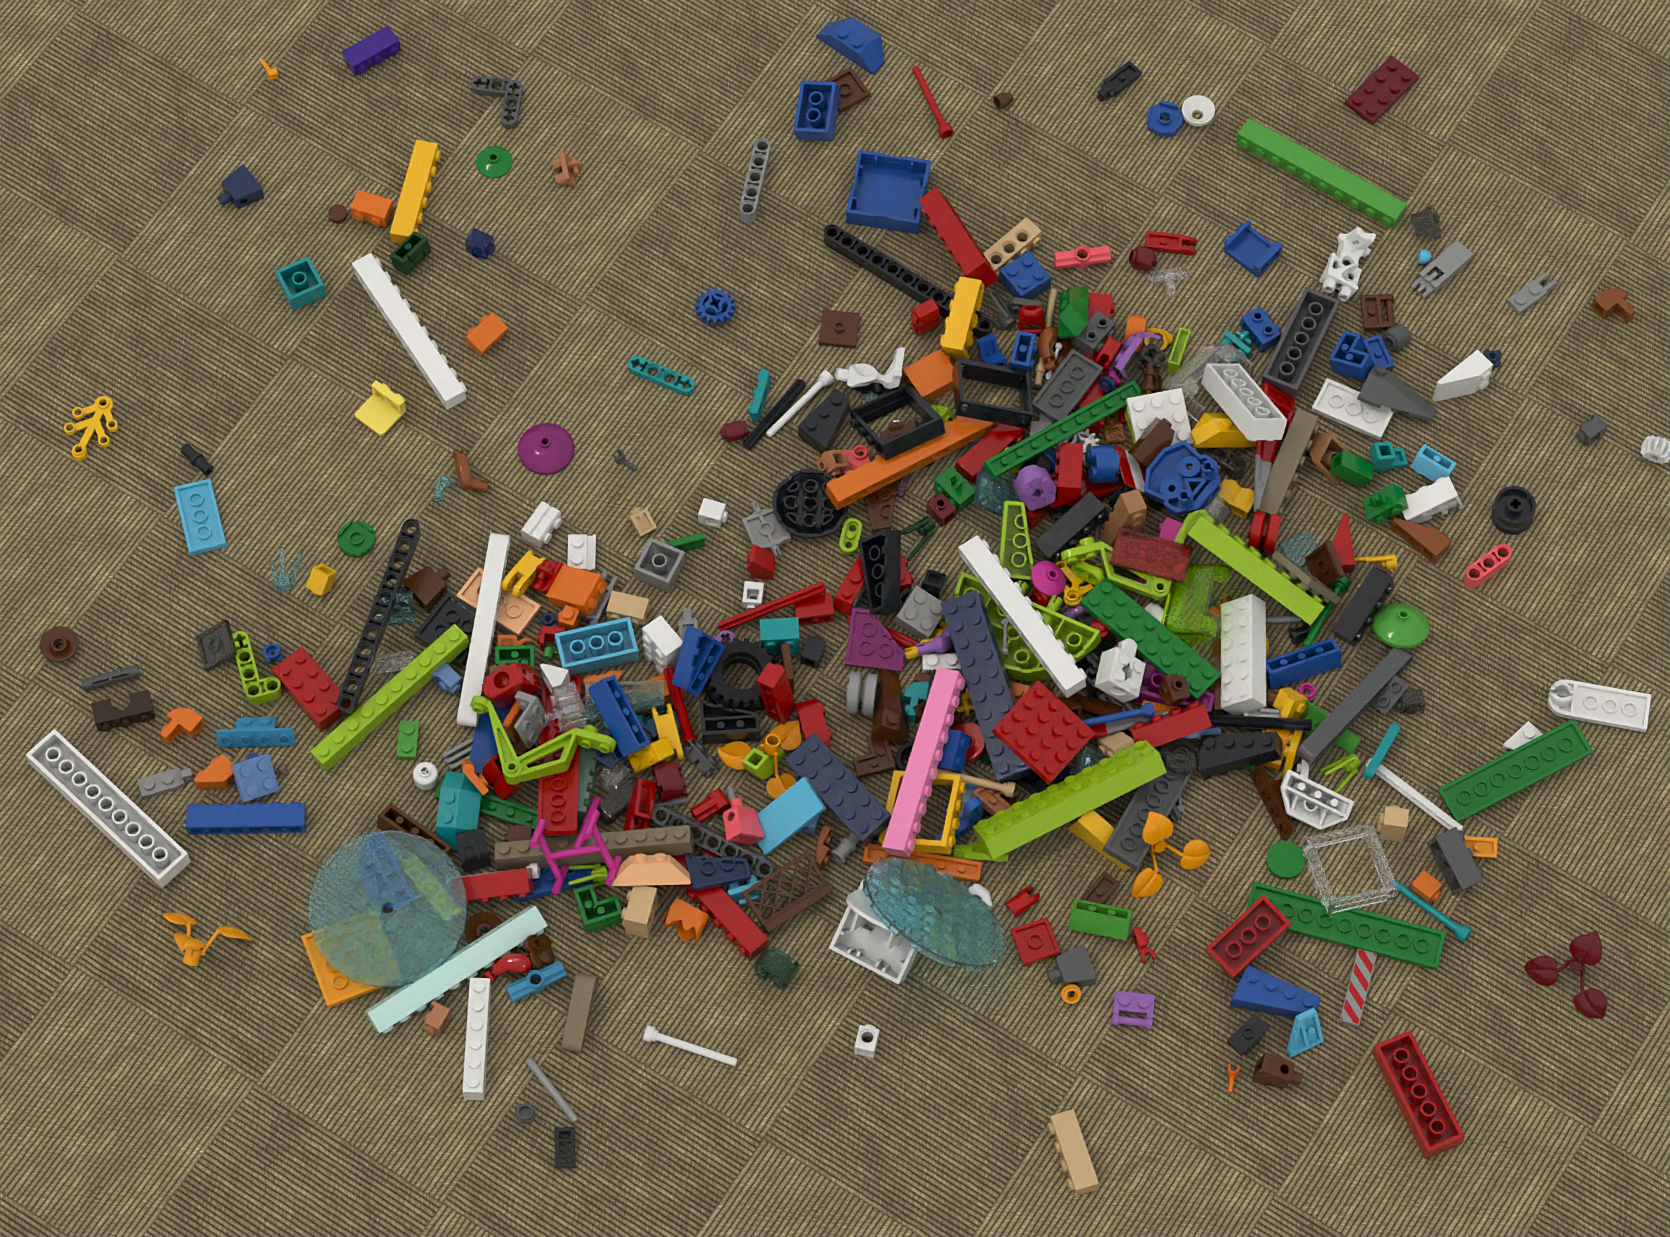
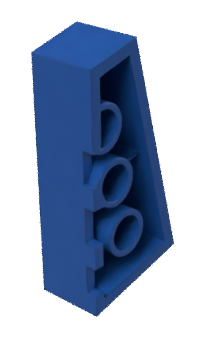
(1272, 995)

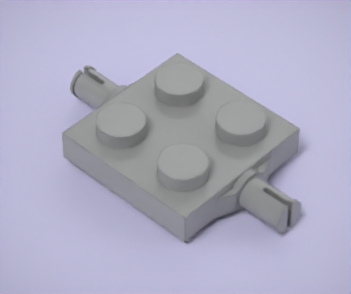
(765, 530)

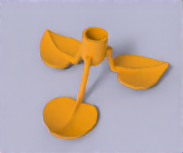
(785, 736)
(1155, 830)
(194, 945)

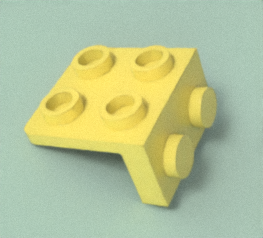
(381, 409)

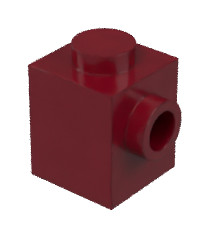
(941, 509)

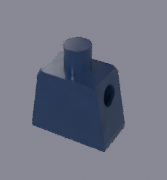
(240, 189)

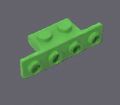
(1347, 741)

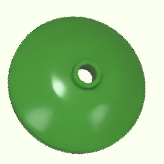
(1401, 625)

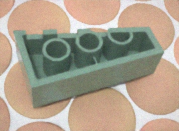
(587, 779)

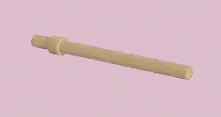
(1040, 368)

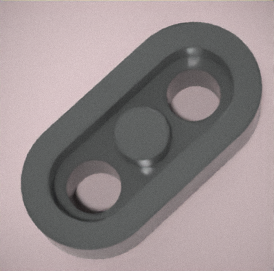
(1016, 303)

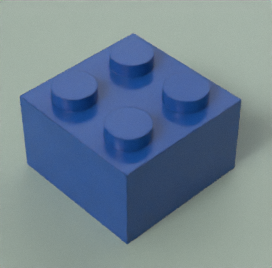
(1025, 277)

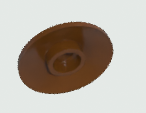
(59, 636)
(477, 921)

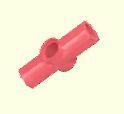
(1092, 256)

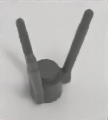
(1005, 318)

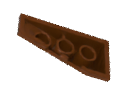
(889, 711)

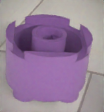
(1034, 487)

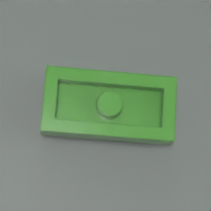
(408, 740)

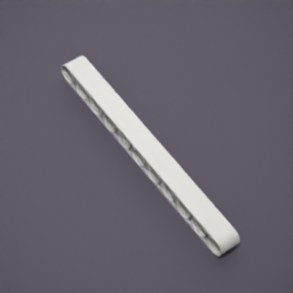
(483, 627)

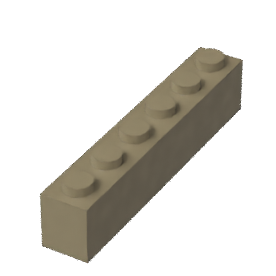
(1288, 461)

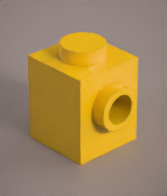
(321, 579)

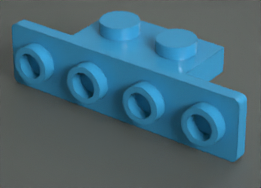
(255, 733)

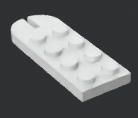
(1600, 704)

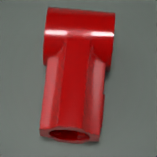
(714, 803)

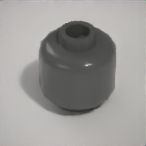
(1396, 337)

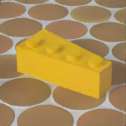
(962, 318)

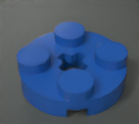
(1160, 127)

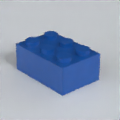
(817, 110)

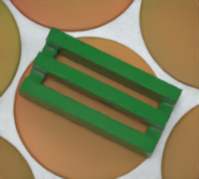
(688, 542)

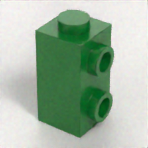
(1352, 469)

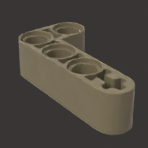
(579, 1012)

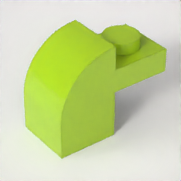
(760, 763)

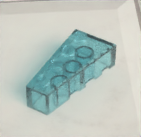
(640, 694)

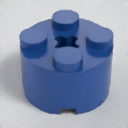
(1102, 464)

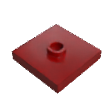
(1035, 941)

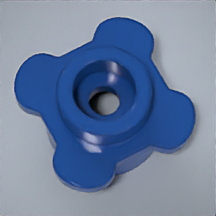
(268, 649)

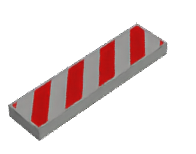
(1358, 988)

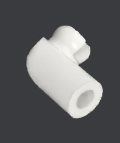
(982, 892)

